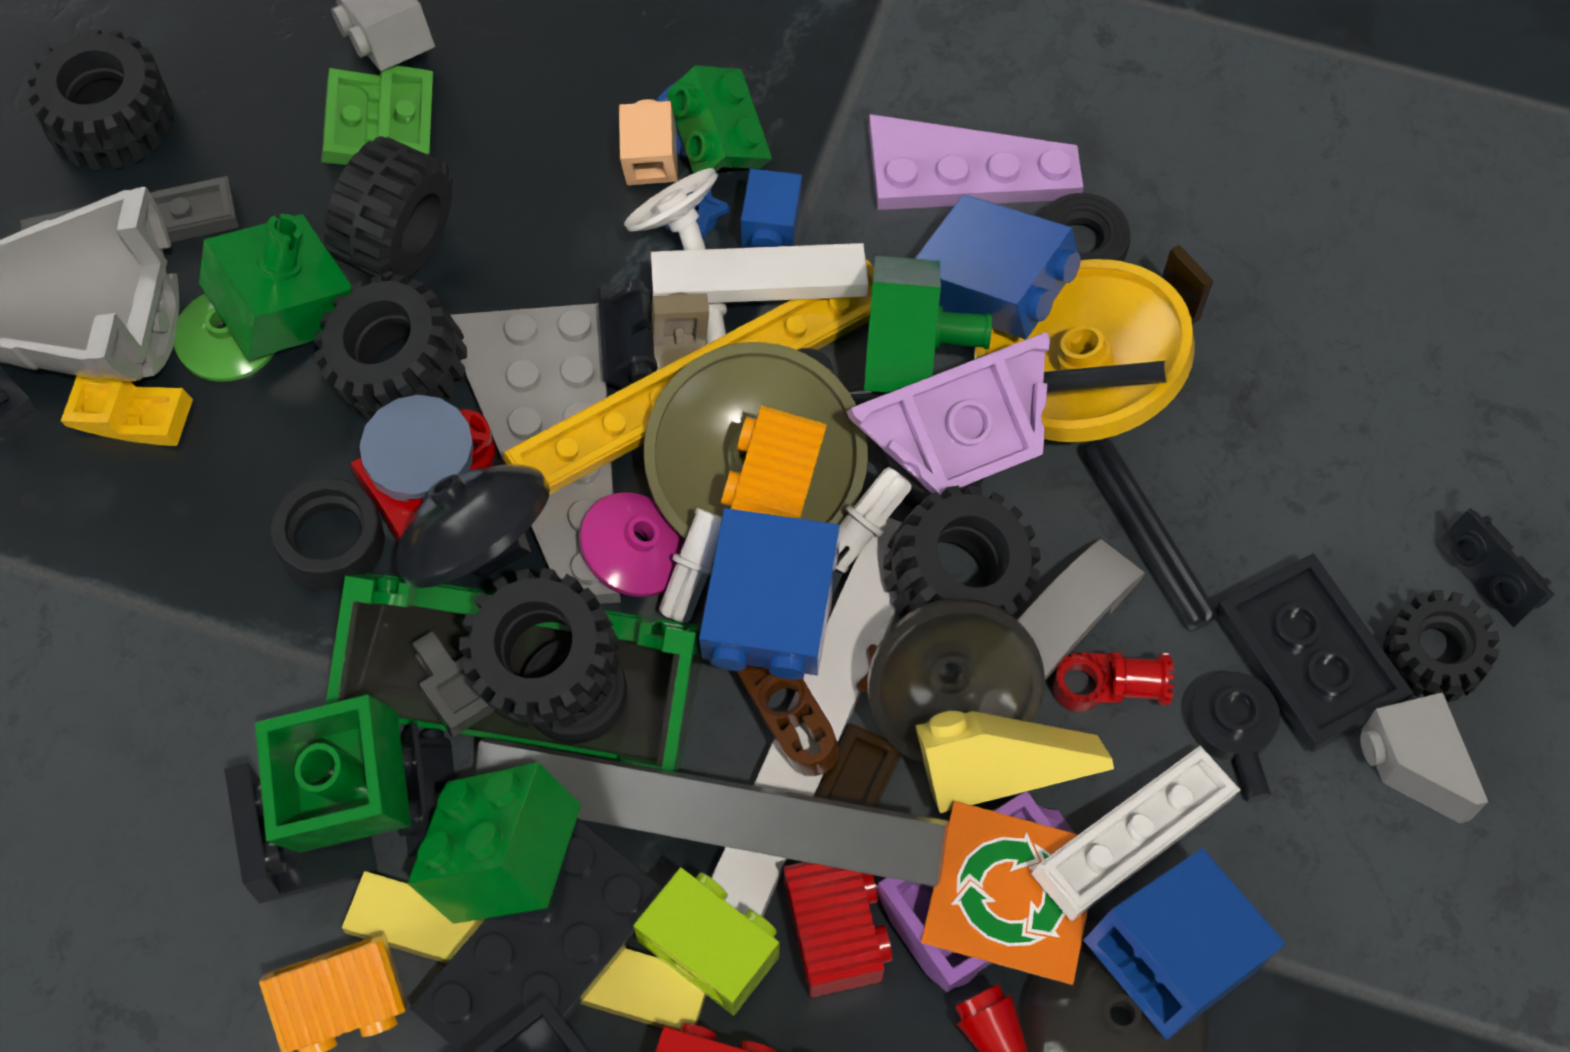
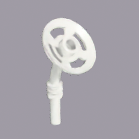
(678, 211)

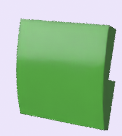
(376, 106)

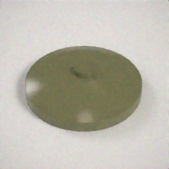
(702, 415)

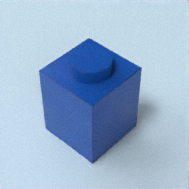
(771, 209)

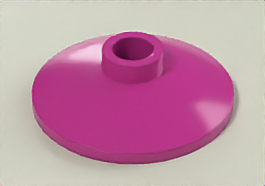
(618, 555)

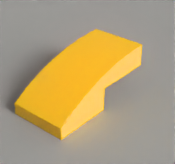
(127, 412)

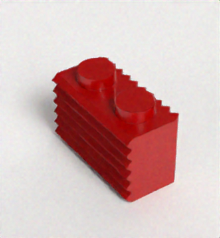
(836, 927)

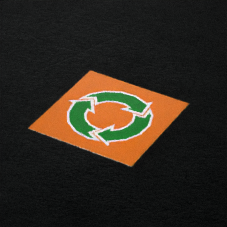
(991, 901)

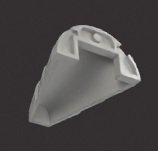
(90, 291)

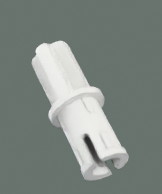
(870, 514)
(692, 567)

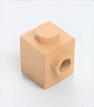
(648, 142)

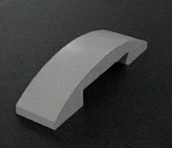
(1078, 601)

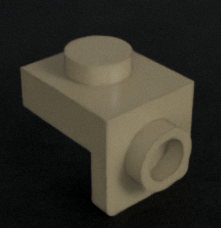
(678, 325)

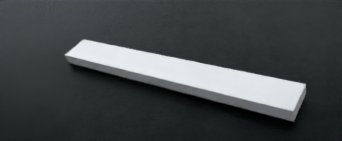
(856, 622)

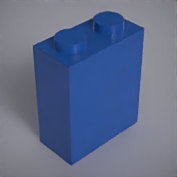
(1001, 263)
(770, 593)
(1183, 942)

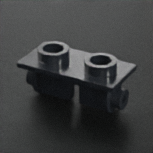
(625, 345)
(1493, 568)
(426, 764)

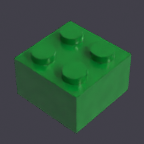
(332, 774)
(495, 844)

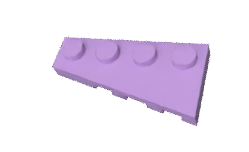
(937, 164)

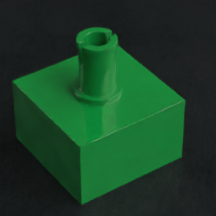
(271, 283)
(910, 324)

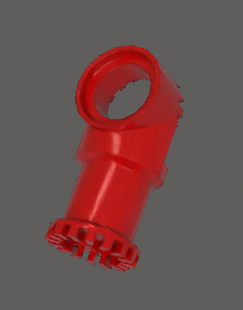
(1115, 679)

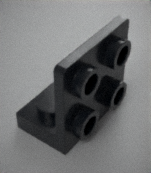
(277, 872)

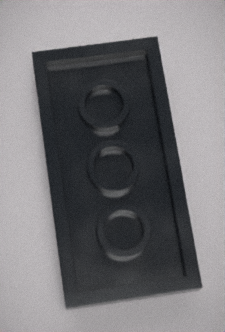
(542, 951)

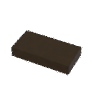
(861, 769)

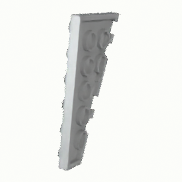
(526, 377)

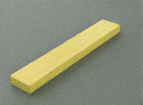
(632, 987)

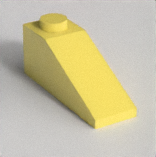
(992, 756)

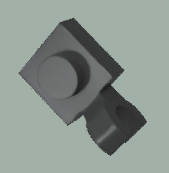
(448, 688)

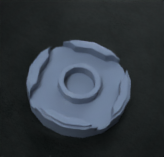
(415, 446)

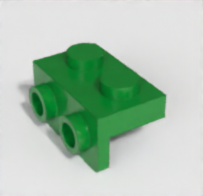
(718, 120)

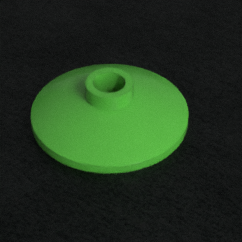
(211, 350)

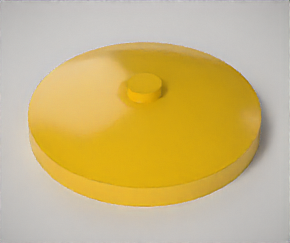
(1105, 319)

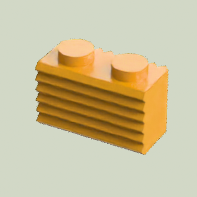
(777, 463)
(334, 996)

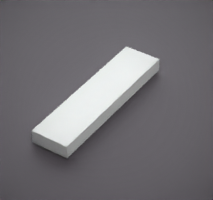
(763, 272)
(1134, 833)

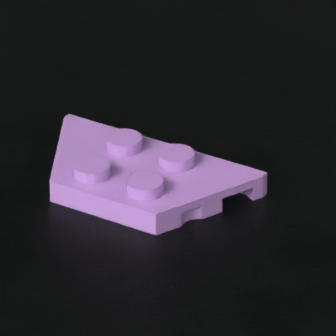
(965, 418)

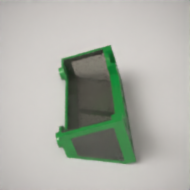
(377, 659)

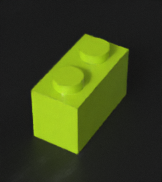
(708, 939)

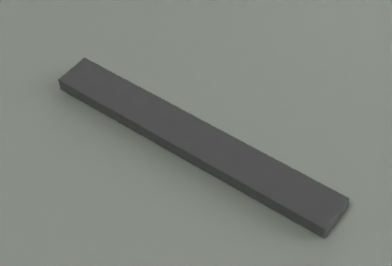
(737, 814)

